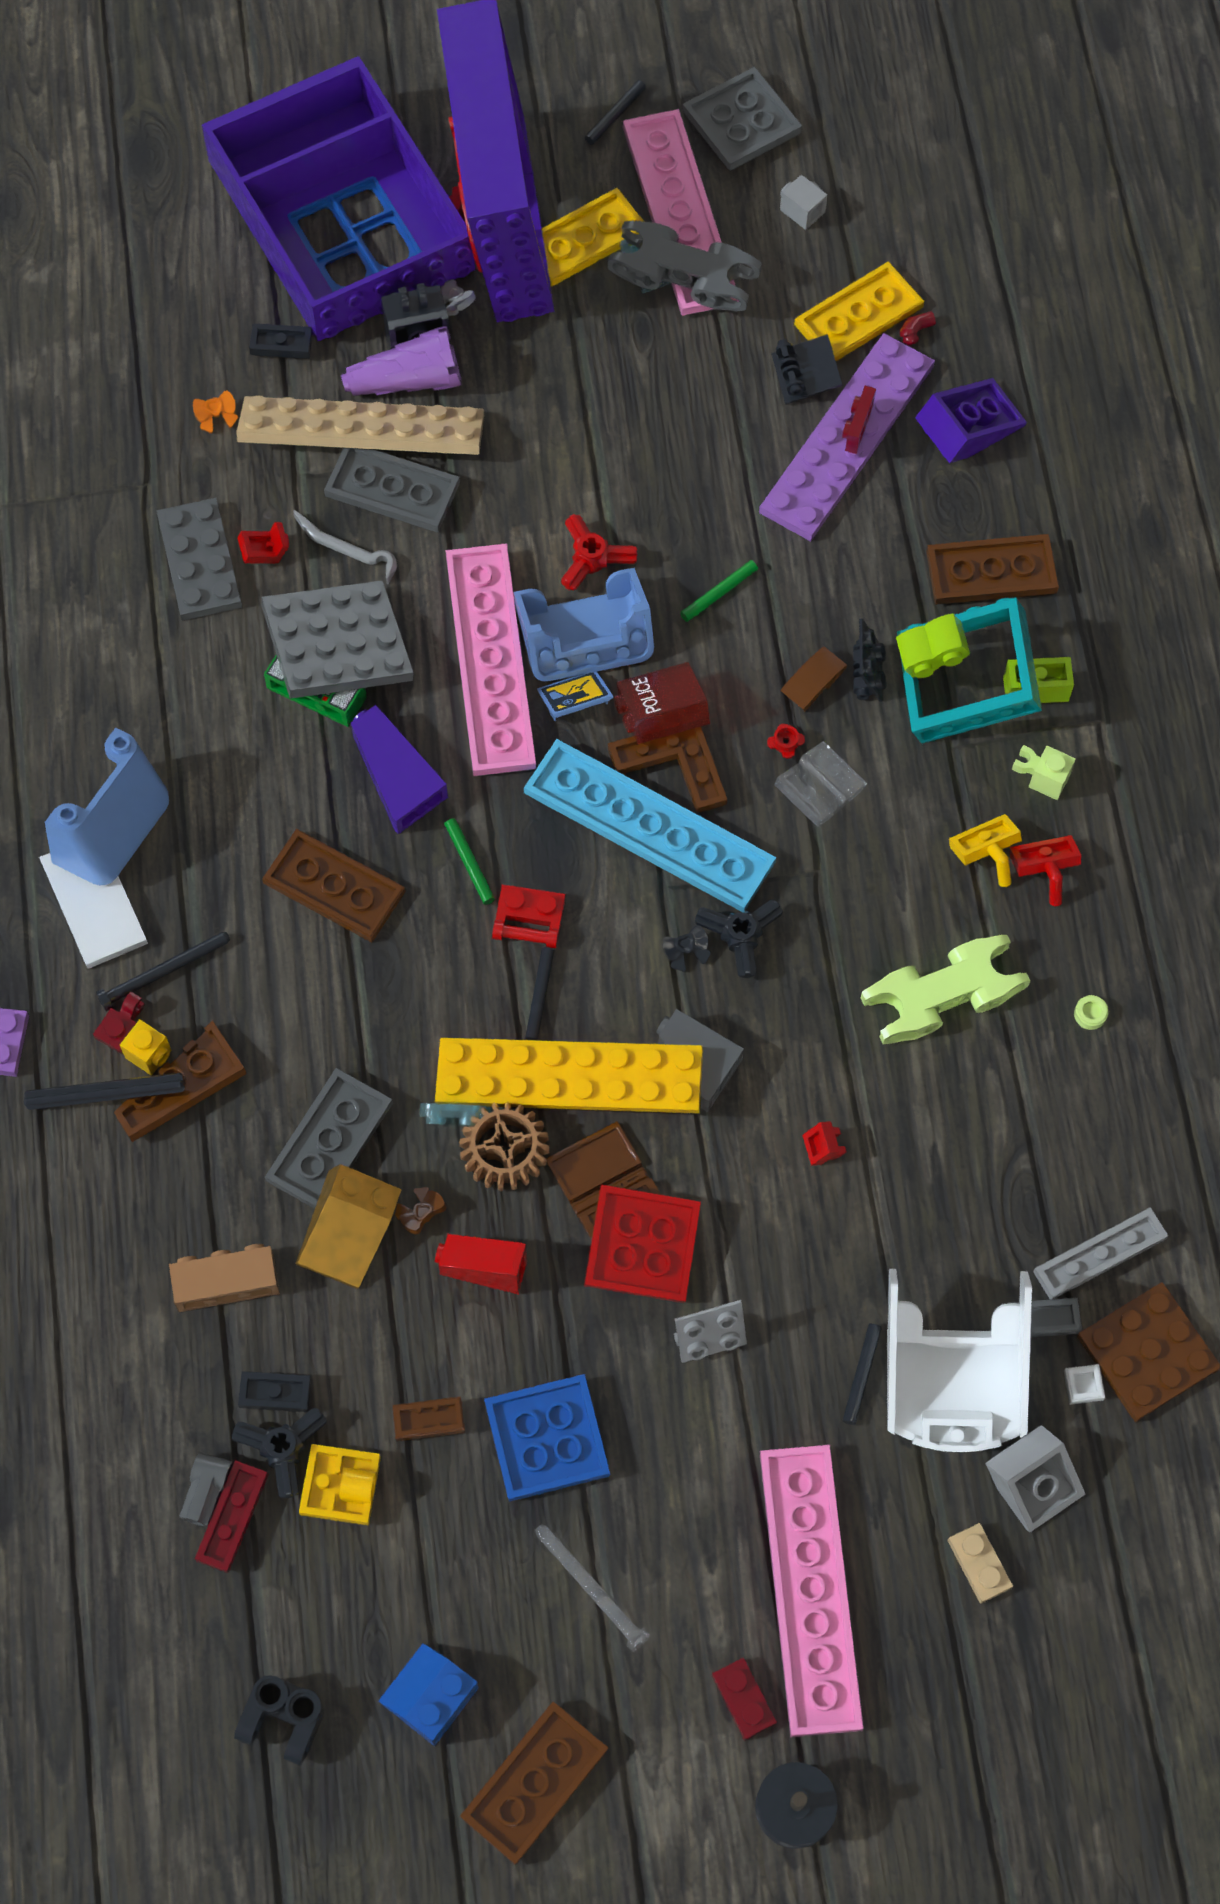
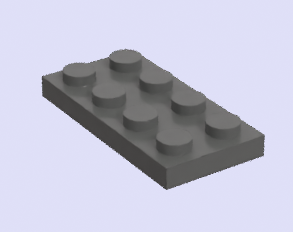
(392, 487)
(199, 559)
(328, 1135)

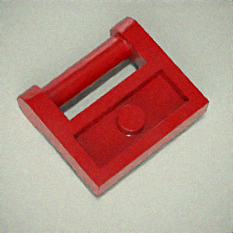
(529, 907)

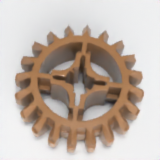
(516, 1142)

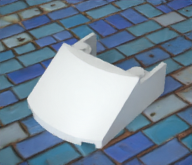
(958, 1385)

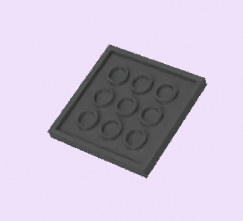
(336, 639)

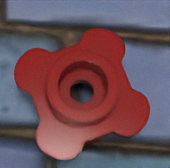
(787, 732)

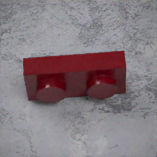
(862, 410)
(743, 1699)

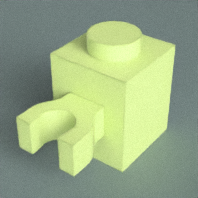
(1048, 771)

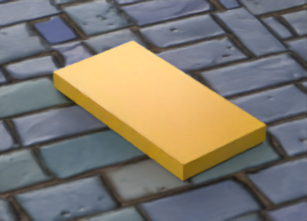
(586, 235)
(861, 310)

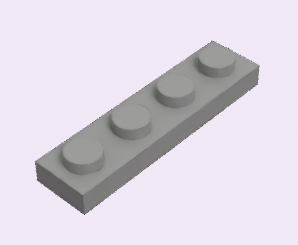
(1100, 1253)

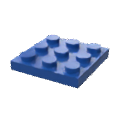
(547, 1437)

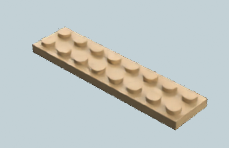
(360, 425)

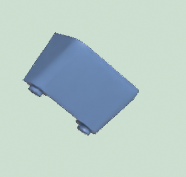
(587, 632)
(108, 832)

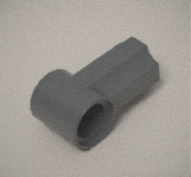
(207, 1483)

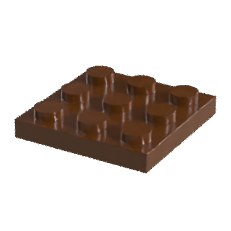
(1148, 1351)

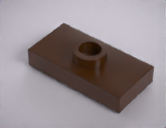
(428, 1418)

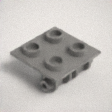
(710, 1331)

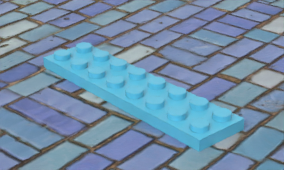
(650, 825)

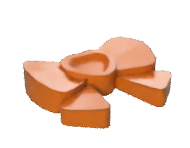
(214, 407)

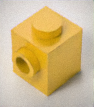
(145, 1047)

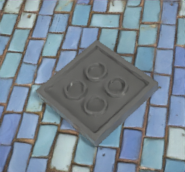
(742, 118)

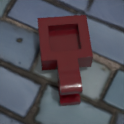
(118, 1024)

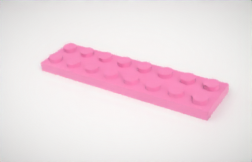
(672, 186)
(490, 660)
(810, 1591)

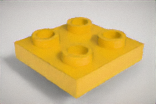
(339, 1484)

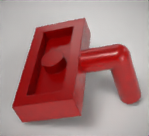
(1047, 857)

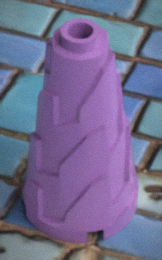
(409, 366)

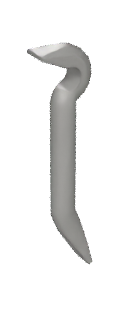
(347, 548)

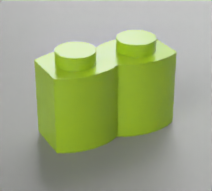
(933, 646)

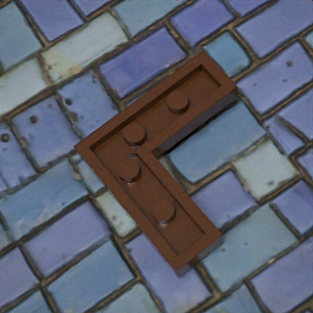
(693, 757)

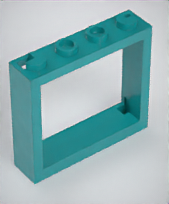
(990, 710)

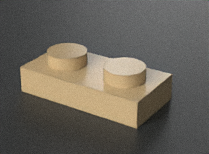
(980, 1563)

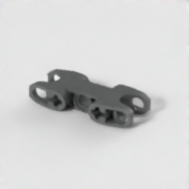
(667, 260)

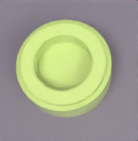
(1091, 1012)

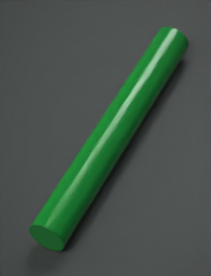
(719, 590)
(469, 861)

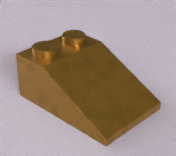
(347, 1225)

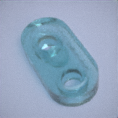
(438, 1113)

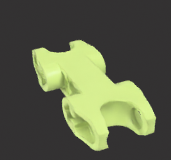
(966, 980)

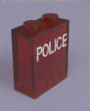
(662, 703)

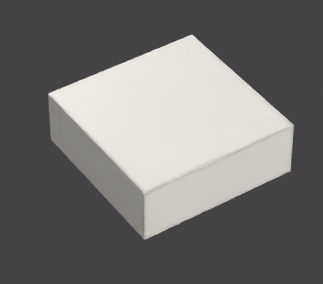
(1084, 1384)

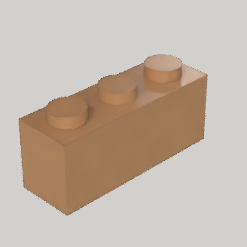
(224, 1277)

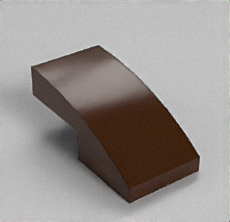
(813, 678)

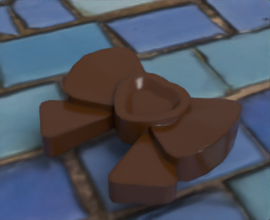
(430, 1204)

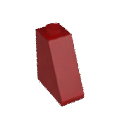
(483, 1261)

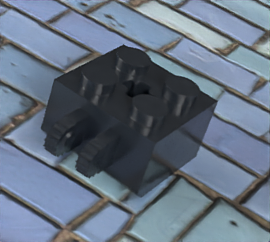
(413, 313)

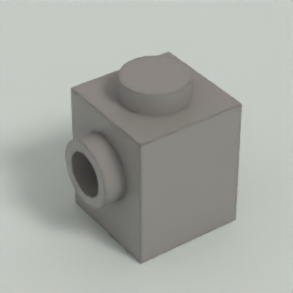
(803, 201)

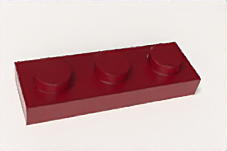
(231, 1516)

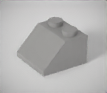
(1036, 1477)

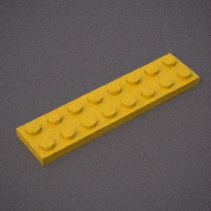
(570, 1075)

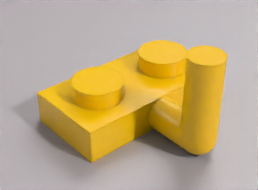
(988, 840)

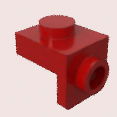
(264, 546)

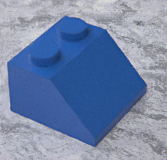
(429, 1693)

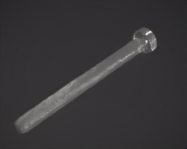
(624, 1624)

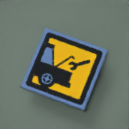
(574, 694)

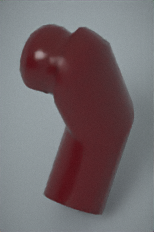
(914, 324)

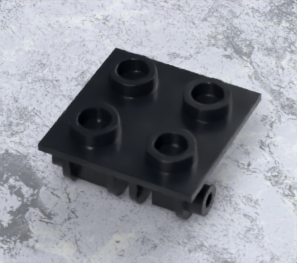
(805, 368)
(868, 659)

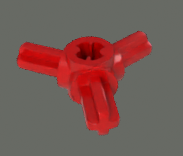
(602, 553)

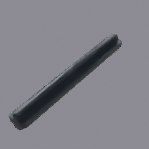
(104, 1091)

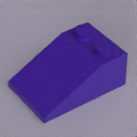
(969, 419)

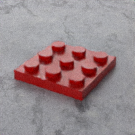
(642, 1243)

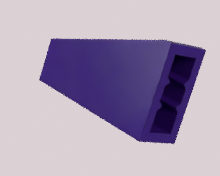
(398, 771)

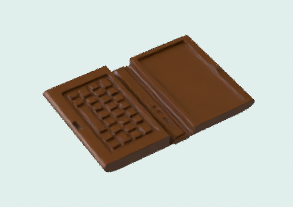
(597, 1160)

